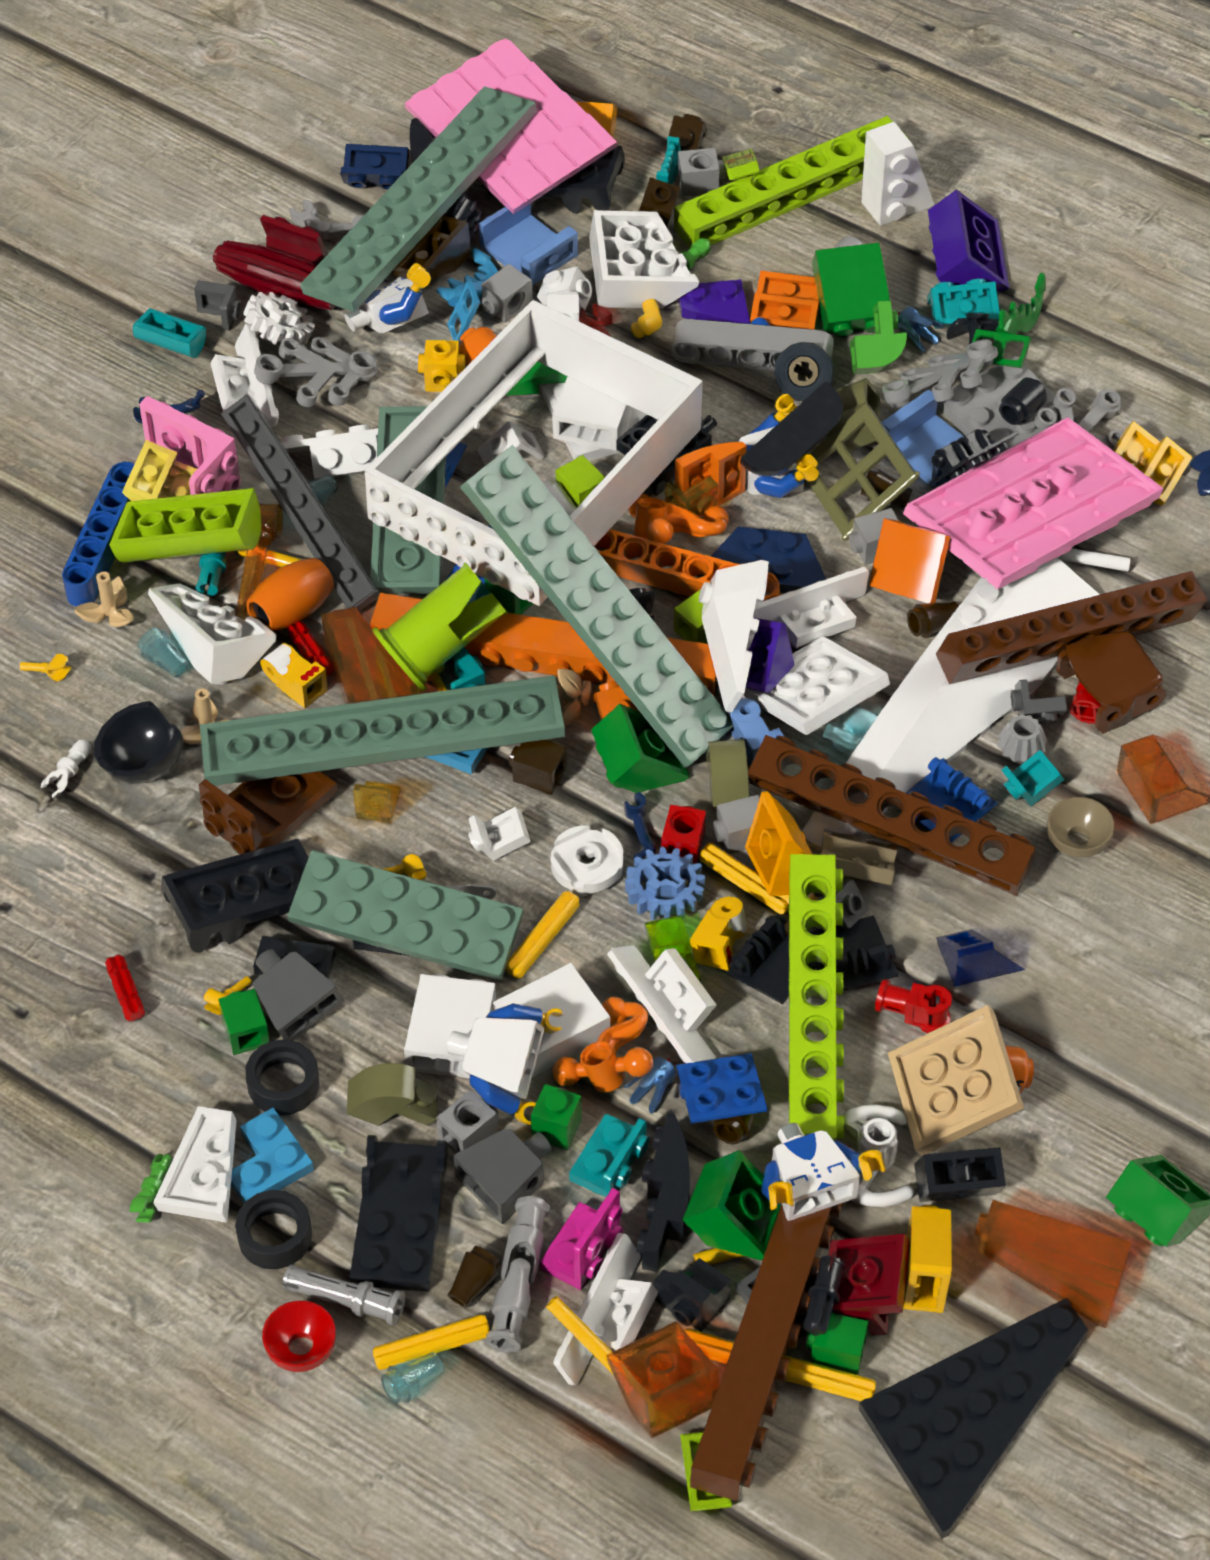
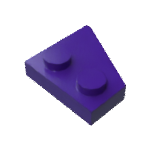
(716, 302)

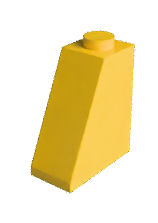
(928, 1259)

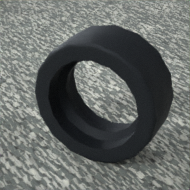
(282, 1052)
(265, 1204)

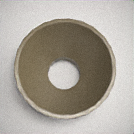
(1081, 816)

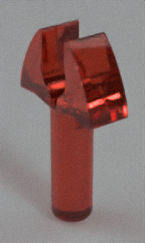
(603, 317)

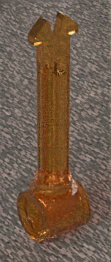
(256, 558)

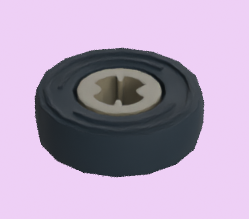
(795, 355)

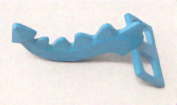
(465, 293)

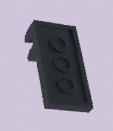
(591, 182)
(235, 891)
(399, 1214)

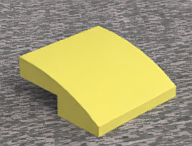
(157, 475)

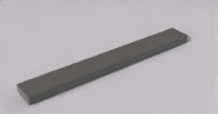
(300, 503)

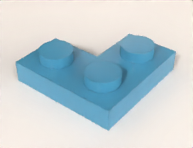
(277, 1159)

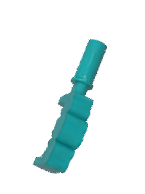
(669, 167)

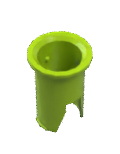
(439, 626)

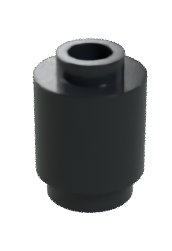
(1023, 401)

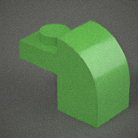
(880, 350)

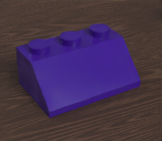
(966, 242)

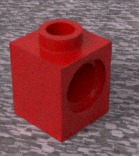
(686, 820)

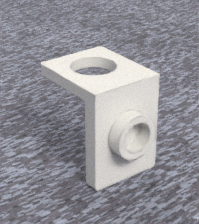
(506, 436)

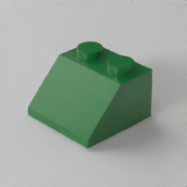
(635, 752)
(1160, 1200)
(730, 1207)

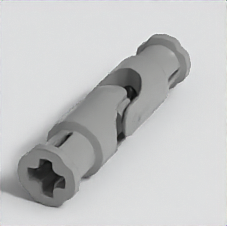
(513, 1297)

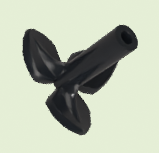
(973, 321)

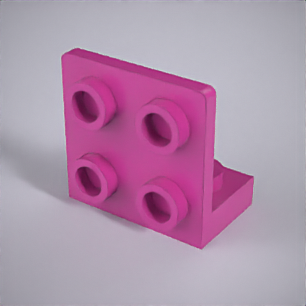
(583, 1242)

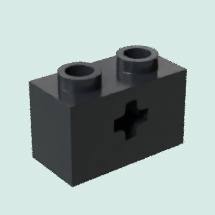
(959, 1174)

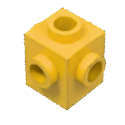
(440, 364)

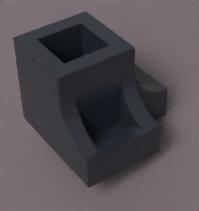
(693, 1294)

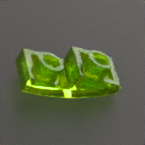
(670, 934)

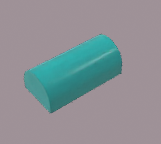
(170, 333)

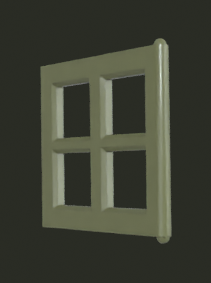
(885, 447)

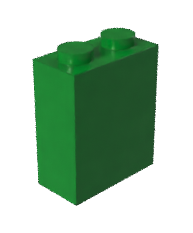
(849, 287)

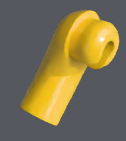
(648, 322)

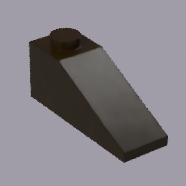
(440, 249)

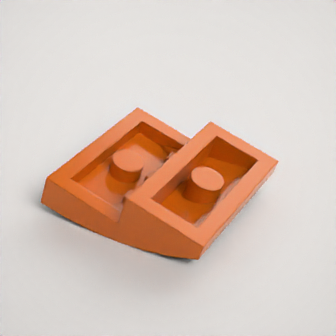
(786, 300)
(718, 462)
(909, 560)

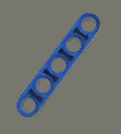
(92, 549)

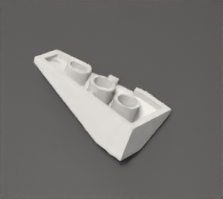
(730, 624)
(212, 636)

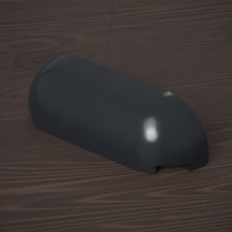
(795, 433)

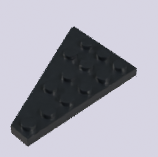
(965, 1411)

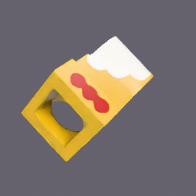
(295, 674)
(718, 932)

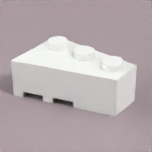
(892, 176)

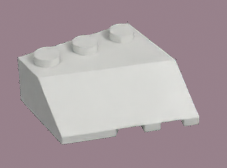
(636, 260)

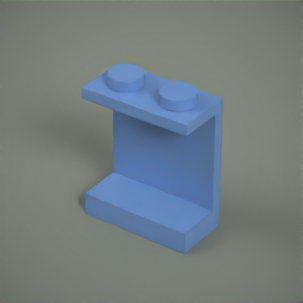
(527, 243)
(920, 434)

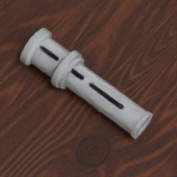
(361, 1297)

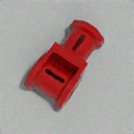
(916, 1004)

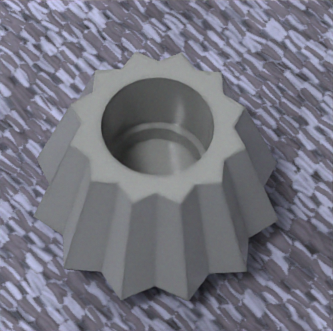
(1022, 738)

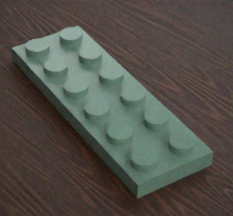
(396, 563)
(406, 915)

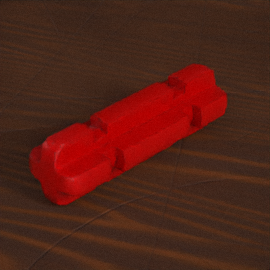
(309, 646)
(125, 988)

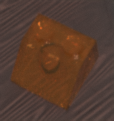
(1161, 778)
(664, 1379)

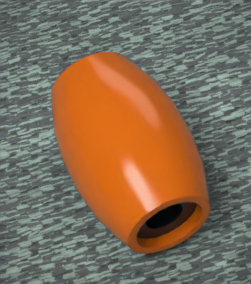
(291, 594)

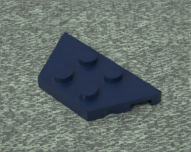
(787, 552)

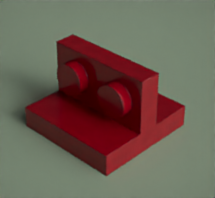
(872, 1278)

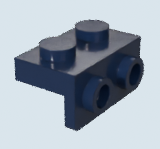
(373, 165)

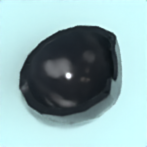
(138, 744)

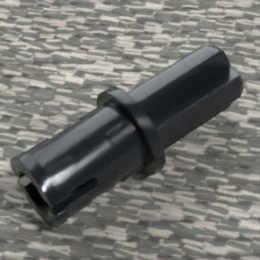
(823, 1296)

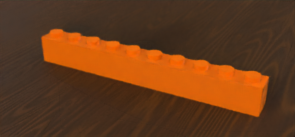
(542, 645)

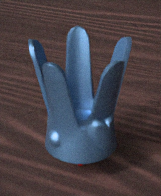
(914, 325)
(660, 1076)

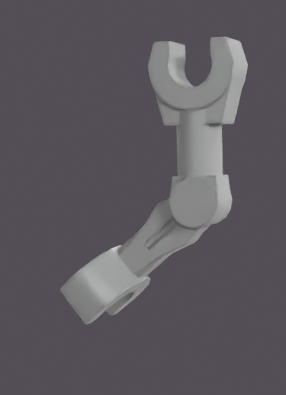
(325, 229)

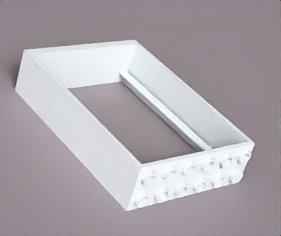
(575, 351)

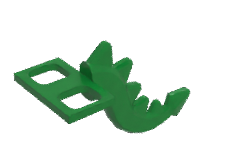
(1013, 322)

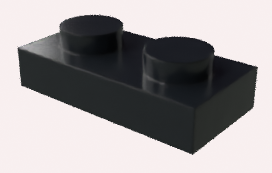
(317, 955)

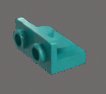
(954, 301)
(609, 1155)

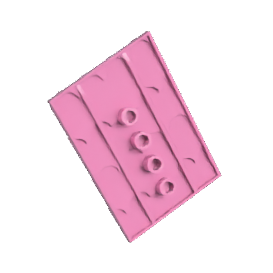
(545, 151)
(1034, 502)

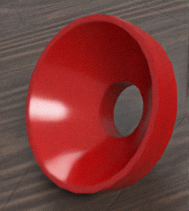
(296, 1321)

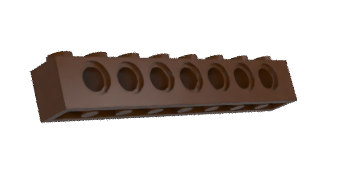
(1048, 631)
(1005, 874)

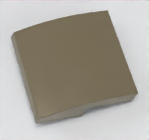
(861, 856)

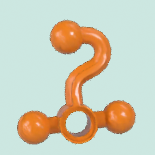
(660, 520)
(600, 1059)

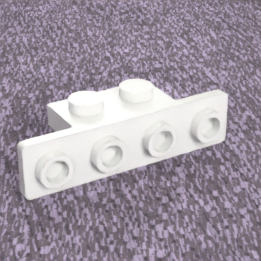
(236, 376)
(337, 453)
(817, 608)
(670, 996)
(611, 1309)

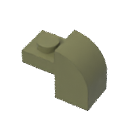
(727, 771)
(391, 1090)

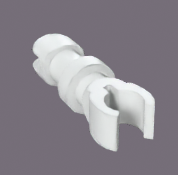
(68, 766)

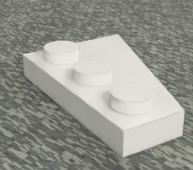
(202, 1168)

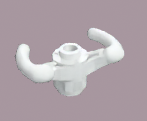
(880, 1136)

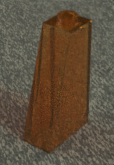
(361, 661)
(1056, 1257)

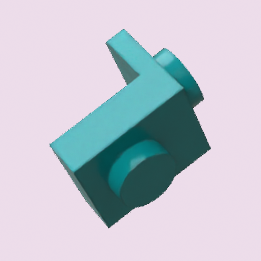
(467, 670)
(1032, 778)

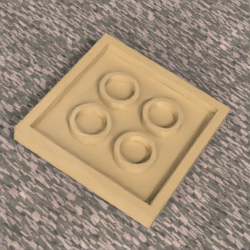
(955, 1080)

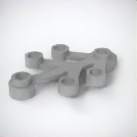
(355, 367)
(944, 370)
(1100, 410)

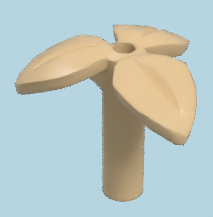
(112, 596)
(573, 694)
(203, 712)

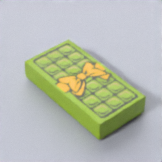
(740, 164)

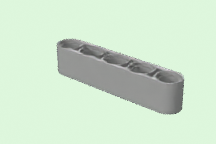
(741, 344)

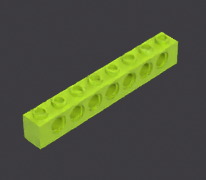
(775, 189)
(815, 875)

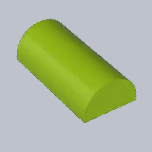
(188, 526)

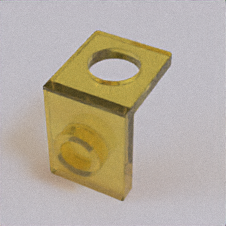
(376, 801)

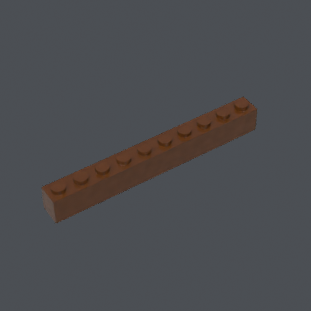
(760, 1353)

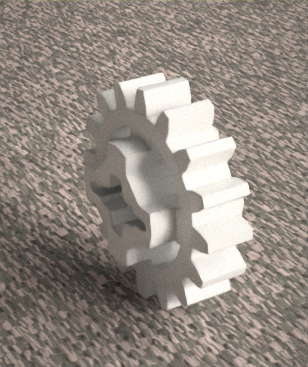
(278, 318)

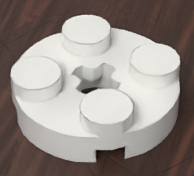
(590, 877)

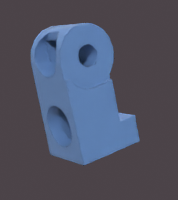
(750, 727)

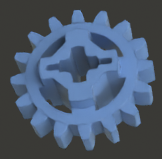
(665, 883)

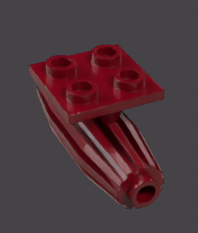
(280, 265)

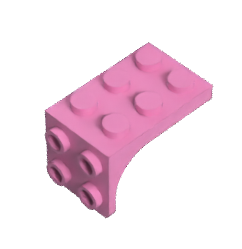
(197, 446)

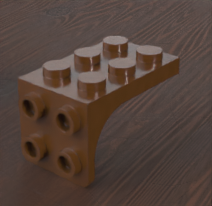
(263, 809)

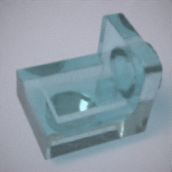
(849, 729)

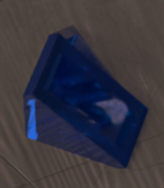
(973, 958)

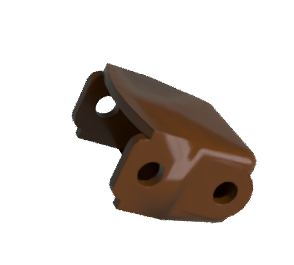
(1116, 675)

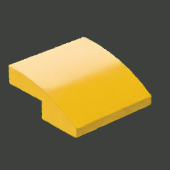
(1159, 460)

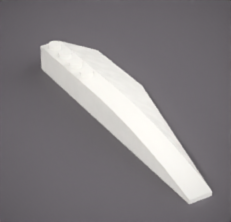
(940, 718)

